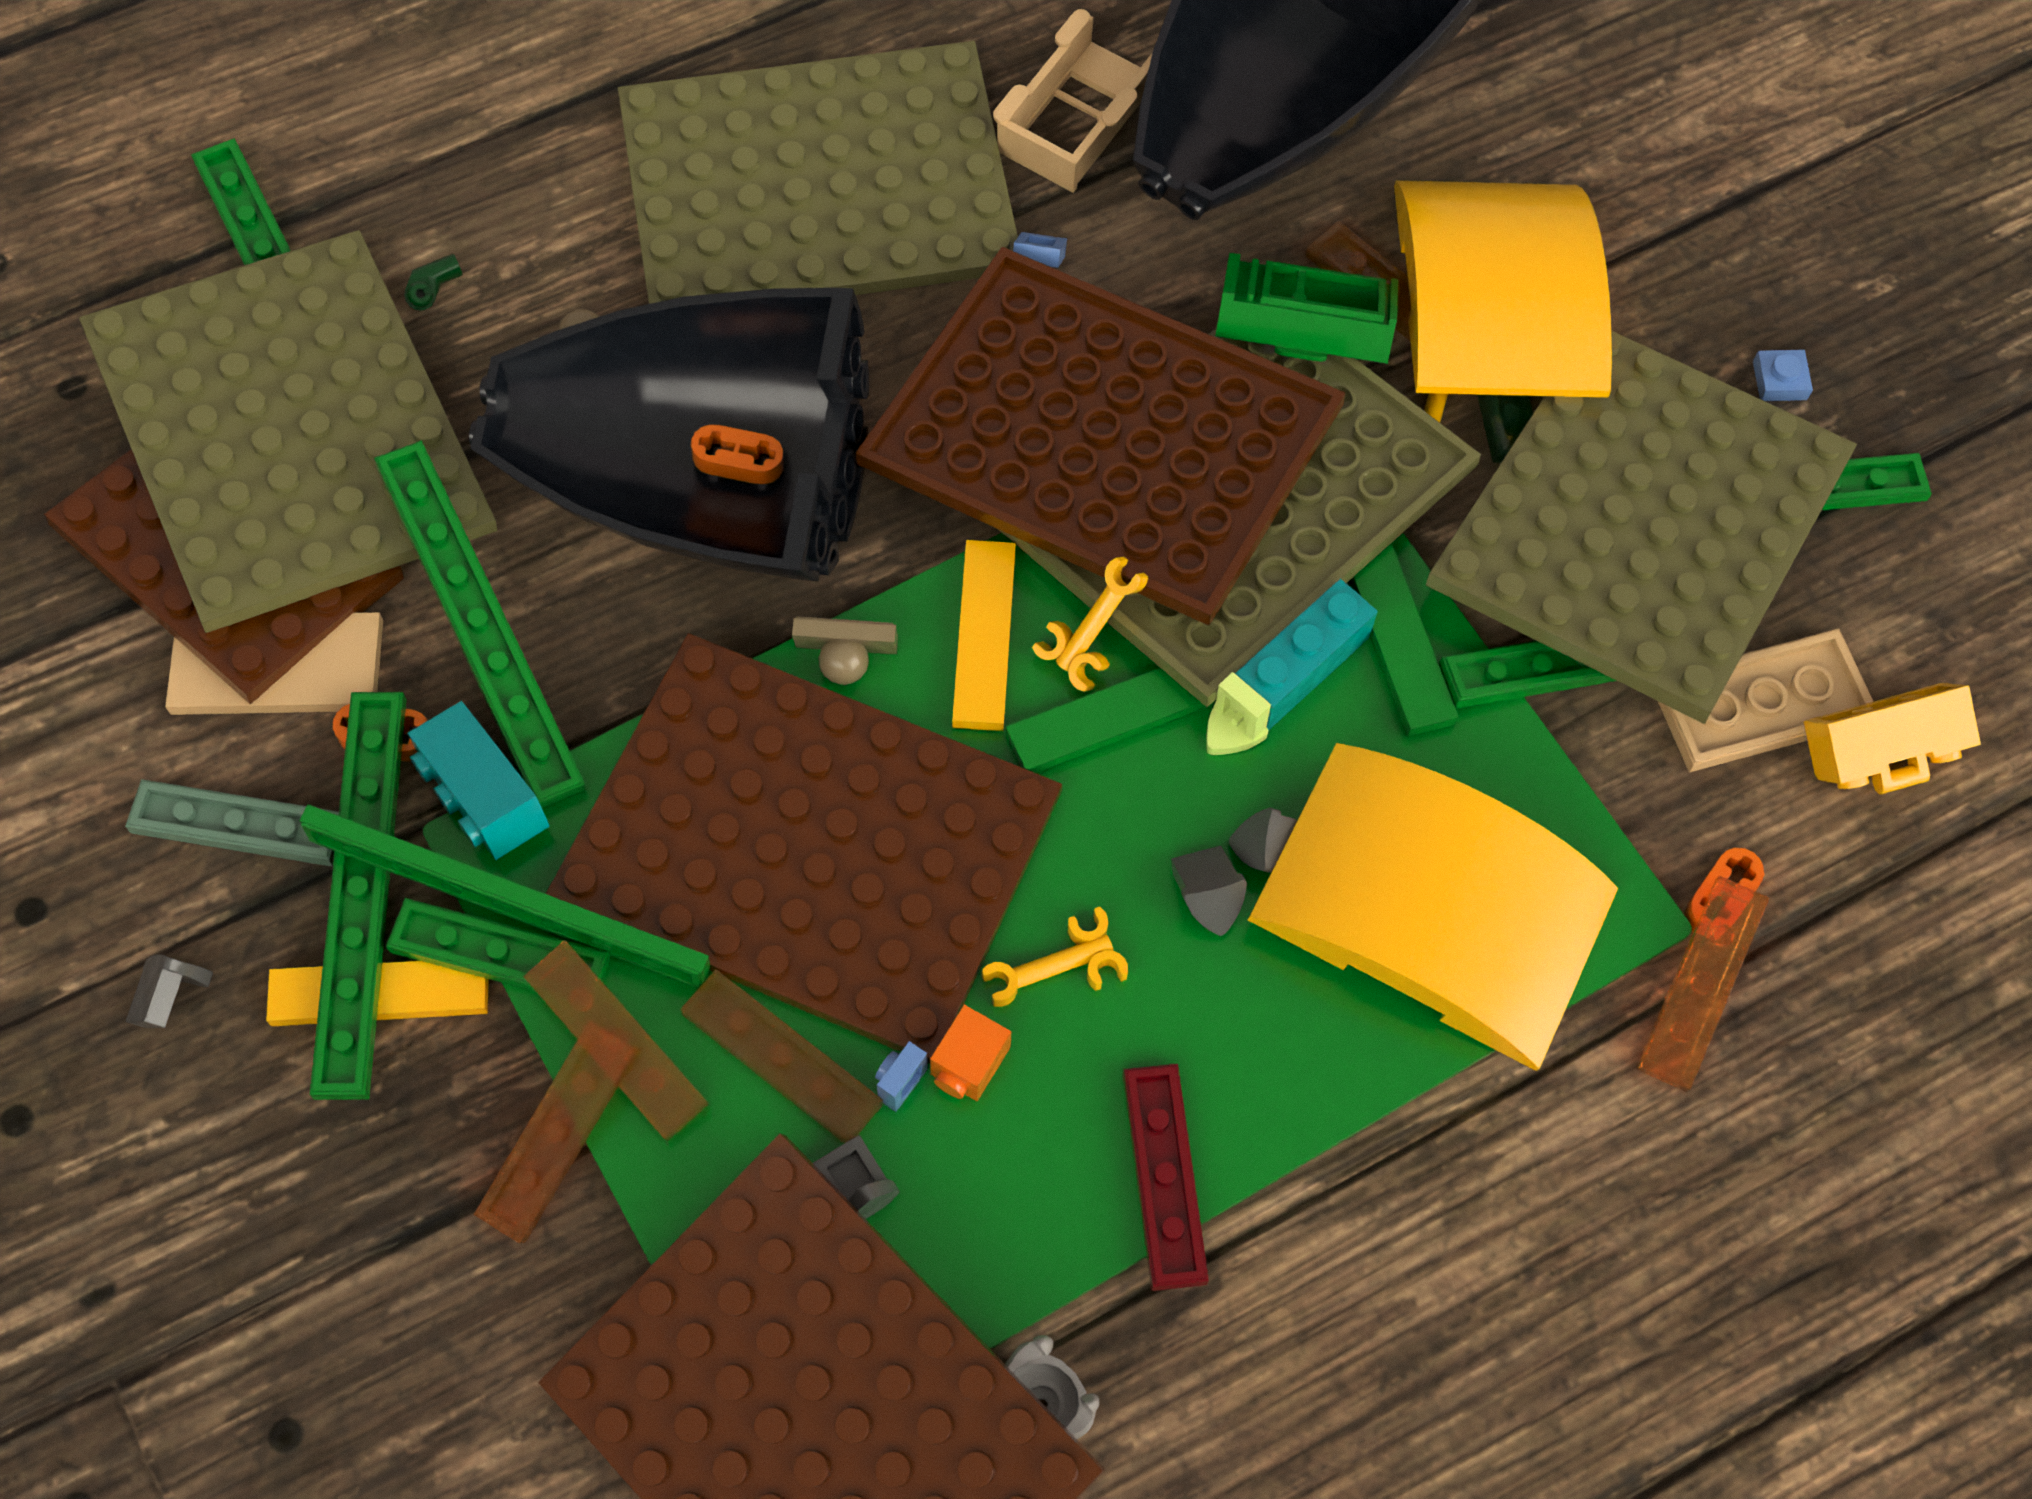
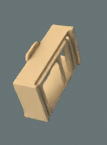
(1094, 67)

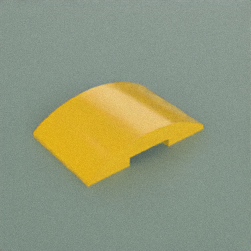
(1505, 289)
(1439, 898)

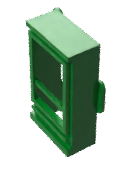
(1308, 310)

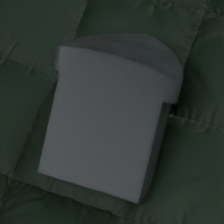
(1262, 838)
(1210, 887)
(159, 988)
(858, 1177)

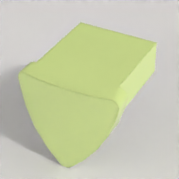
(1237, 718)

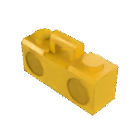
(1908, 726)

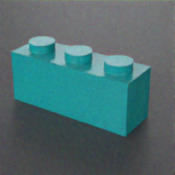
(1309, 649)
(476, 781)

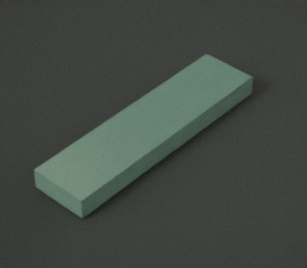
(224, 822)

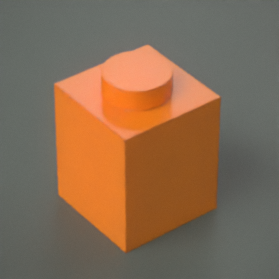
(969, 1054)

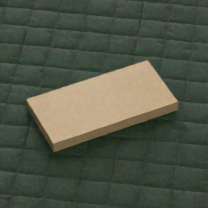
(318, 683)
(1770, 700)

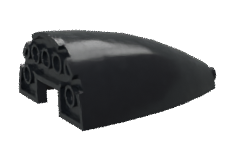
(1273, 86)
(611, 408)

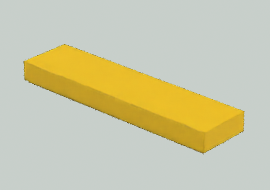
(984, 636)
(405, 992)

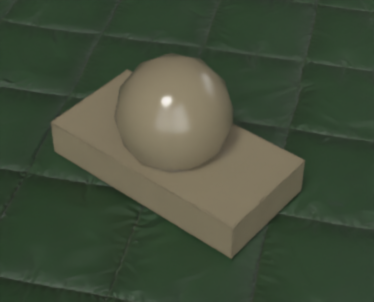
(844, 644)

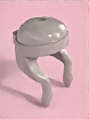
(1055, 1383)

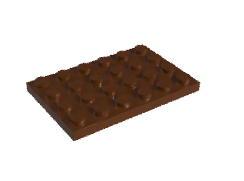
(122, 535)

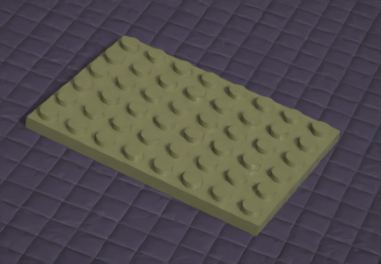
(818, 175)
(263, 424)
(1357, 494)
(1645, 525)

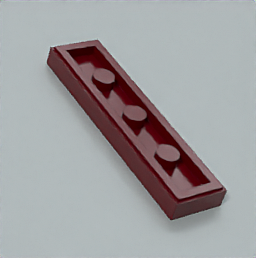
(1165, 1177)

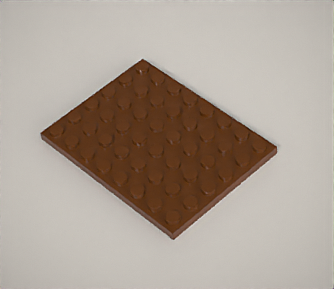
(1103, 432)
(809, 845)
(804, 1364)

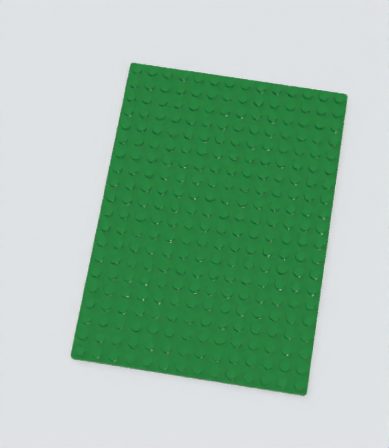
(1275, 1050)

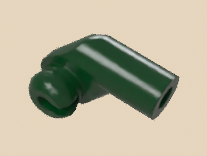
(427, 279)

